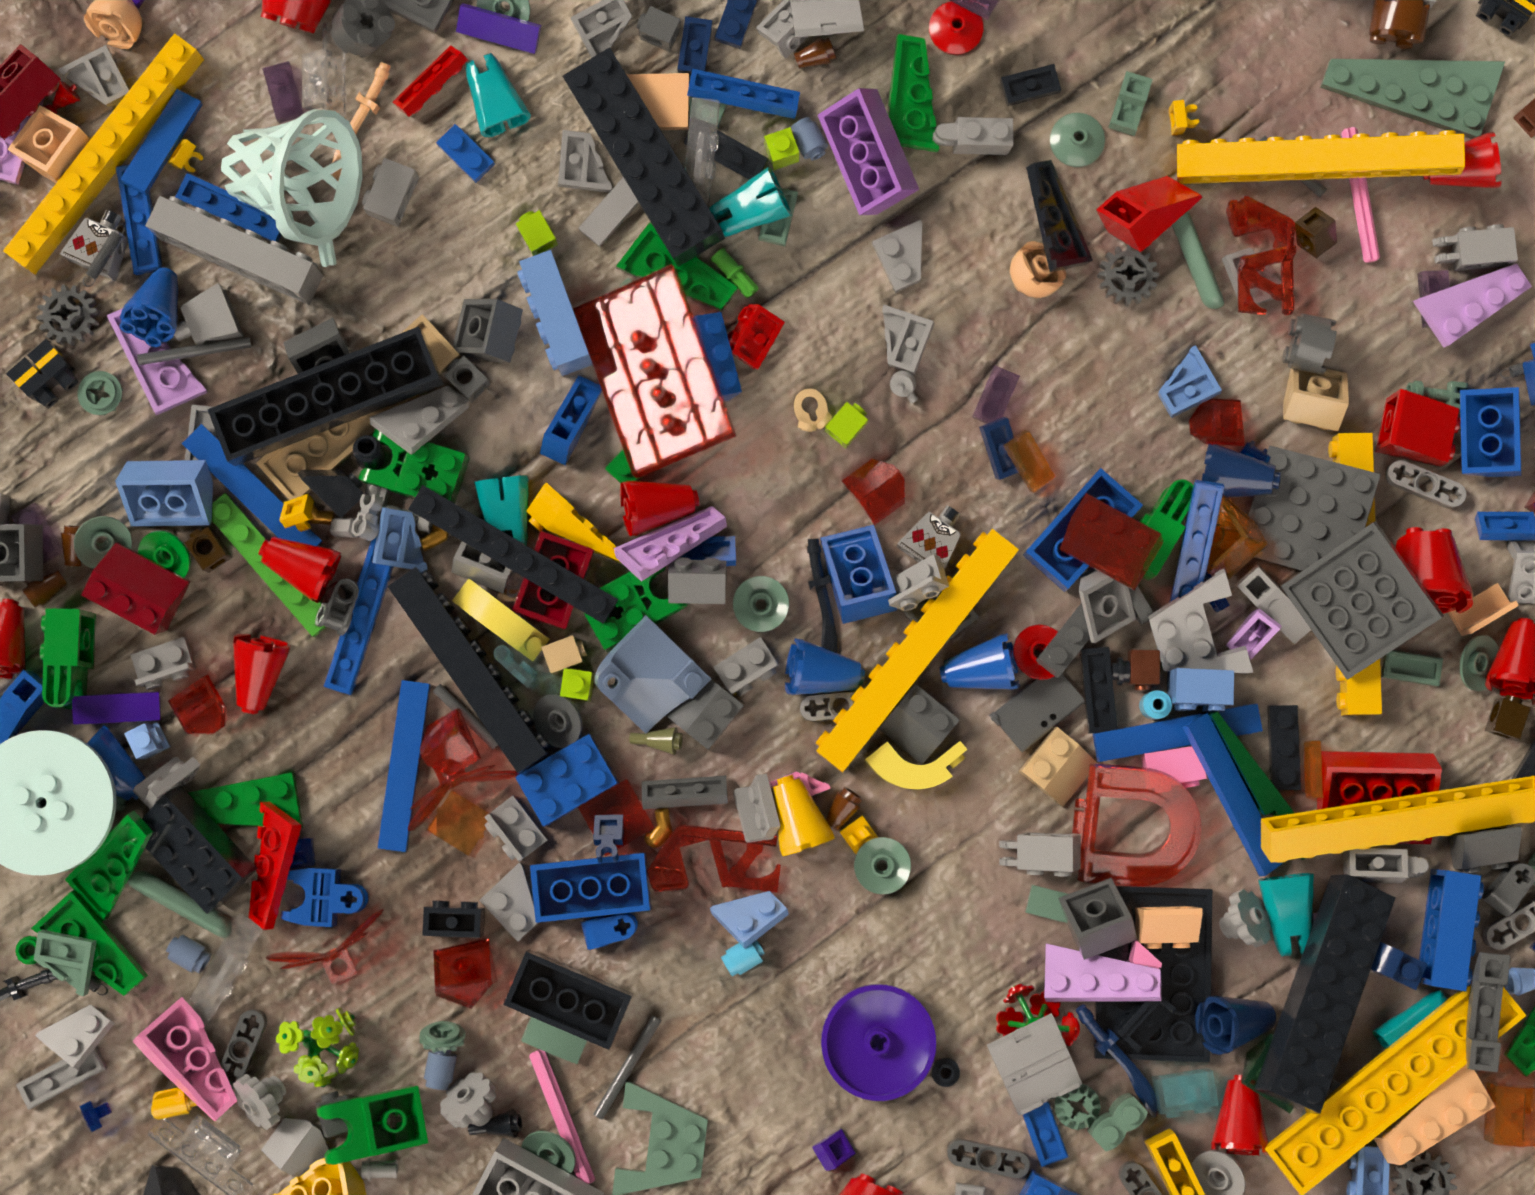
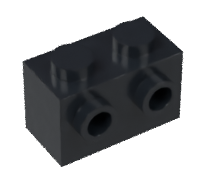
(453, 921)

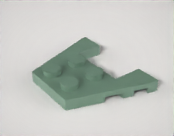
(673, 1147)

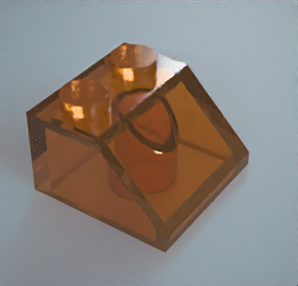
(1234, 540)
(1512, 1117)

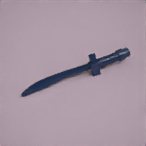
(1106, 1042)

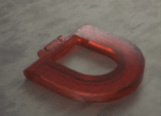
(1136, 784)

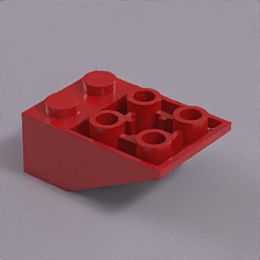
(1146, 210)

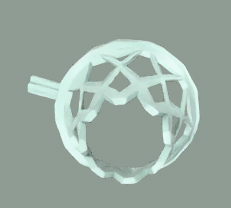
(268, 193)

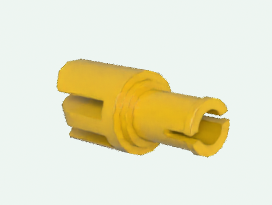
(170, 1103)

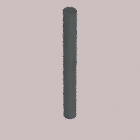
(193, 351)
(627, 1067)

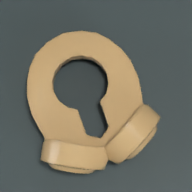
(803, 417)

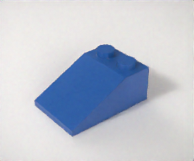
(858, 573)

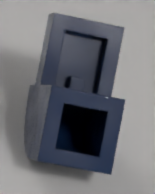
(1398, 966)

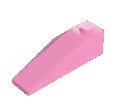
(185, 1055)

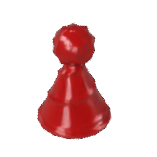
(64, 96)

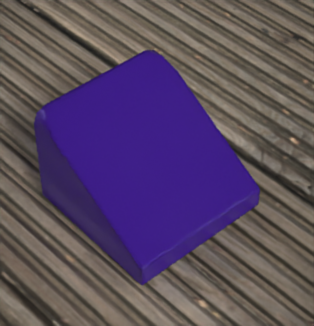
(834, 1150)

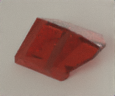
(1218, 422)
(877, 489)
(200, 707)
(449, 744)

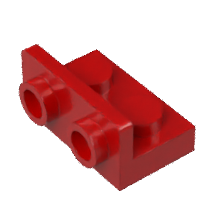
(754, 334)

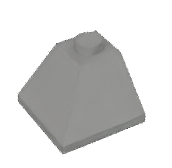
(1105, 604)

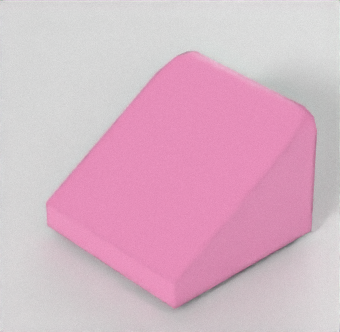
(1142, 956)

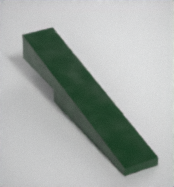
(1257, 783)

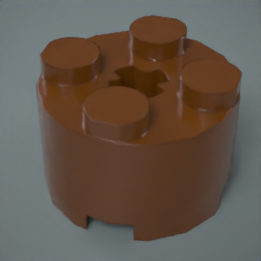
(1399, 22)

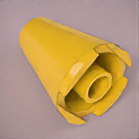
(799, 817)

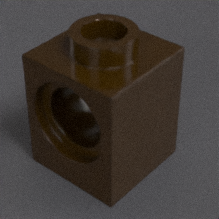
(1316, 232)
(218, 555)
(1507, 718)

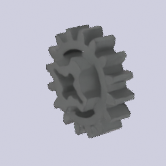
(1127, 286)
(59, 306)
(1427, 1172)

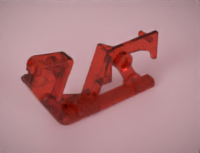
(1250, 217)
(668, 869)

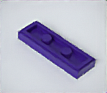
(498, 28)
(116, 708)

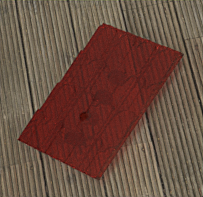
(654, 372)

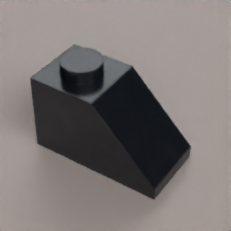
(334, 488)

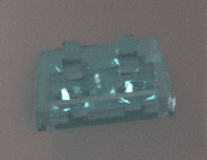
(521, 671)

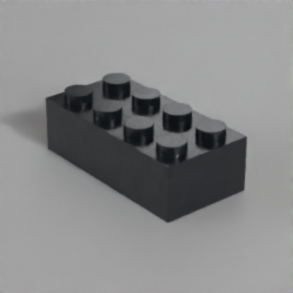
(196, 850)
(568, 999)

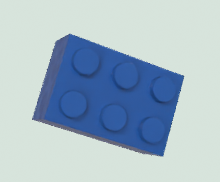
(567, 780)

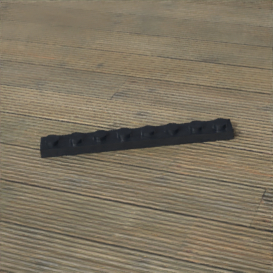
(513, 554)

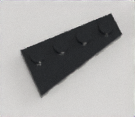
(1057, 223)

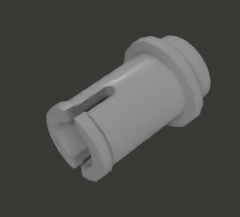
(379, 1169)

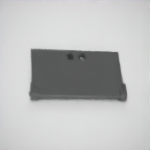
(1030, 711)

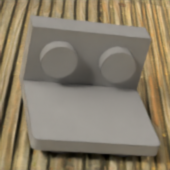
(1523, 574)

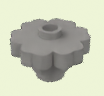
(1246, 919)
(260, 1099)
(469, 1101)

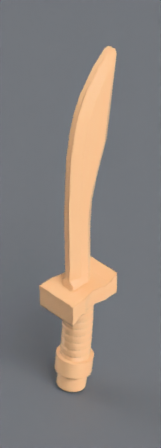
(366, 103)

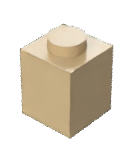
(564, 654)

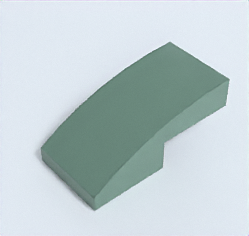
(1130, 103)
(553, 1040)

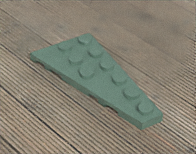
(1429, 91)

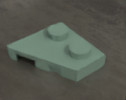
(67, 957)

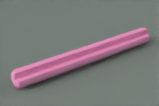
(1363, 212)
(561, 1113)

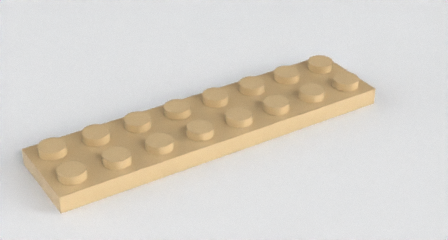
(335, 445)

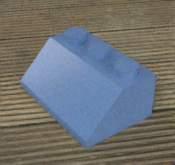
(166, 492)

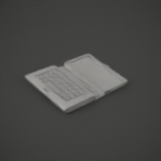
(826, 17)
(1035, 1064)

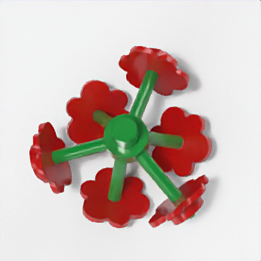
(1011, 1020)

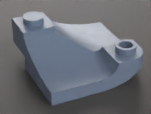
(649, 675)

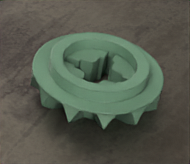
(96, 381)
(442, 1036)
(1081, 1120)

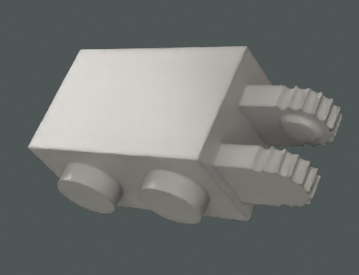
(976, 135)
(1479, 248)
(1044, 853)
(1383, 865)

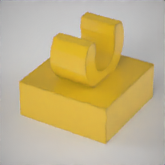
(1179, 119)
(182, 154)
(297, 512)
(858, 833)

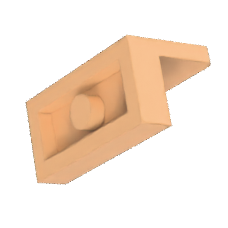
(1486, 608)

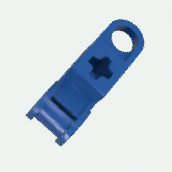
(324, 897)

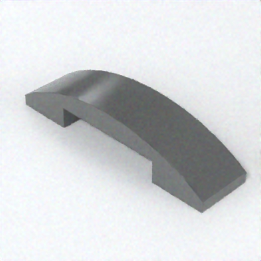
(1484, 1011)

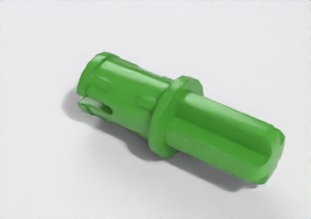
(734, 273)

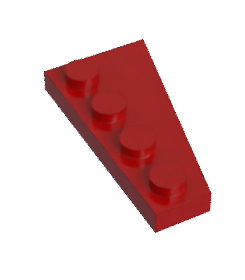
(276, 854)

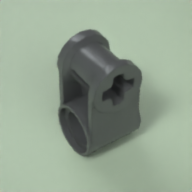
(335, 611)
(1507, 891)

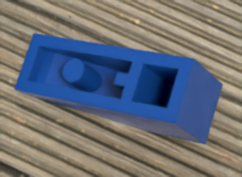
(570, 420)

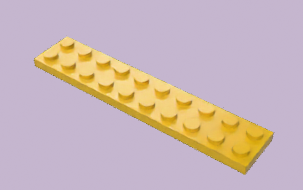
(1380, 1093)

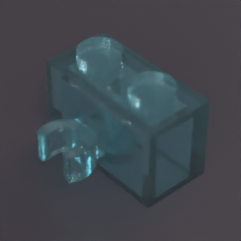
(1185, 1092)

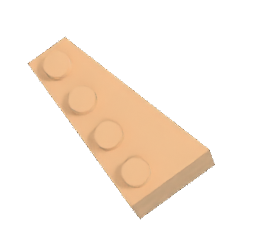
(1435, 1117)

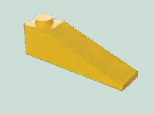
(560, 518)
(327, 1180)

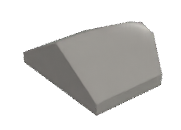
(295, 1146)

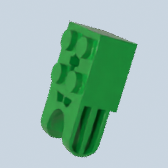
(409, 472)
(1167, 519)
(636, 601)
(66, 654)
(368, 1125)

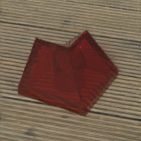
(464, 972)

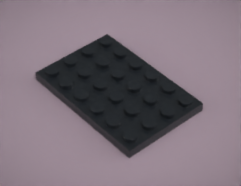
(1184, 980)

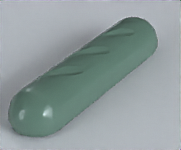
(1198, 262)
(180, 903)

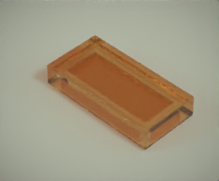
(1029, 461)
(1313, 769)

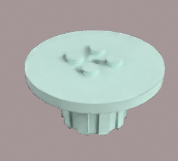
(52, 802)

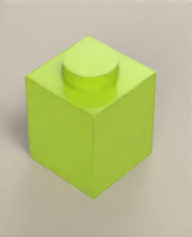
(781, 148)
(536, 232)
(847, 424)
(577, 684)

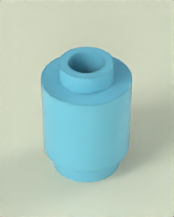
(1146, 705)
(741, 960)

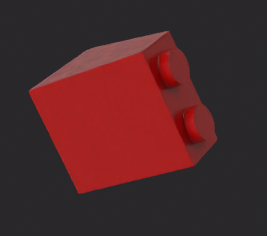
(1418, 428)

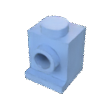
(147, 740)

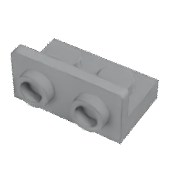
(779, 29)
(919, 583)
(163, 662)
(746, 667)
(165, 779)
(757, 810)
(515, 829)

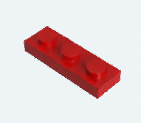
(430, 81)

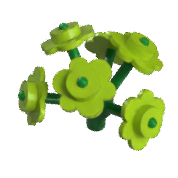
(325, 1033)

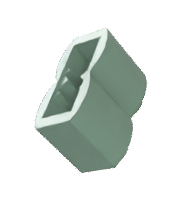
(1123, 1116)

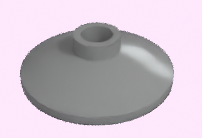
(1206, 1170)

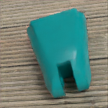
(495, 98)
(752, 204)
(506, 504)
(1289, 908)
(1406, 1020)

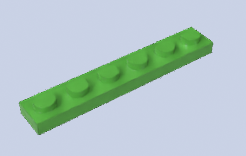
(248, 541)

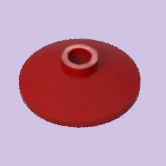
(955, 40)
(1030, 640)

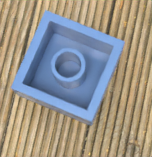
(1201, 688)

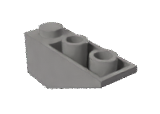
(1274, 602)

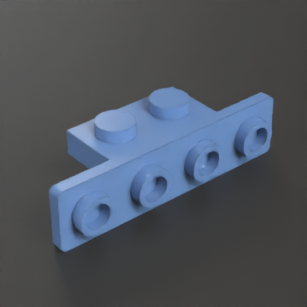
(1369, 1172)

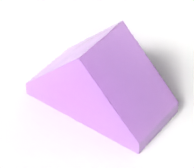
(1254, 632)

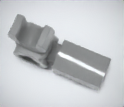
(365, 524)

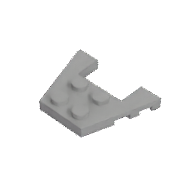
(1185, 635)

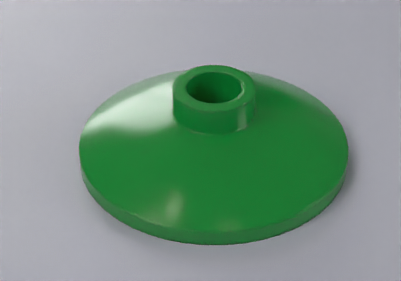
(158, 543)

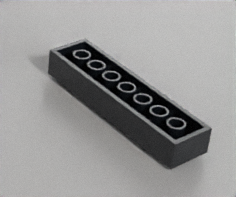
(644, 157)
(325, 396)
(469, 670)
(1325, 993)

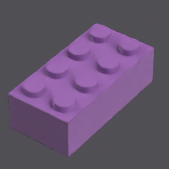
(868, 151)

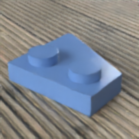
(1189, 385)
(397, 541)
(750, 916)

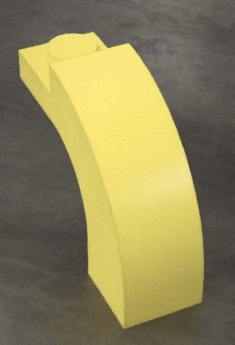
(500, 620)
(898, 772)

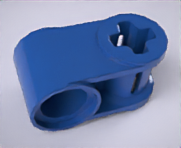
(604, 930)

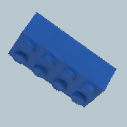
(1046, 551)
(590, 887)
(1449, 928)

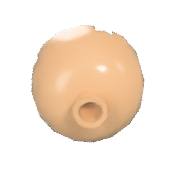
(114, 20)
(1031, 272)

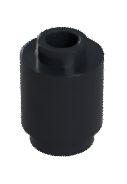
(368, 452)

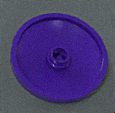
(878, 1042)

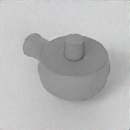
(903, 385)

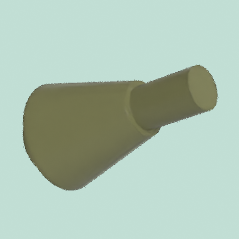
(664, 740)

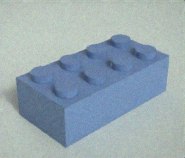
(552, 305)

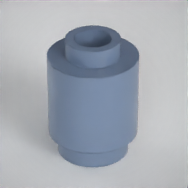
(809, 139)
(188, 954)
(439, 1069)

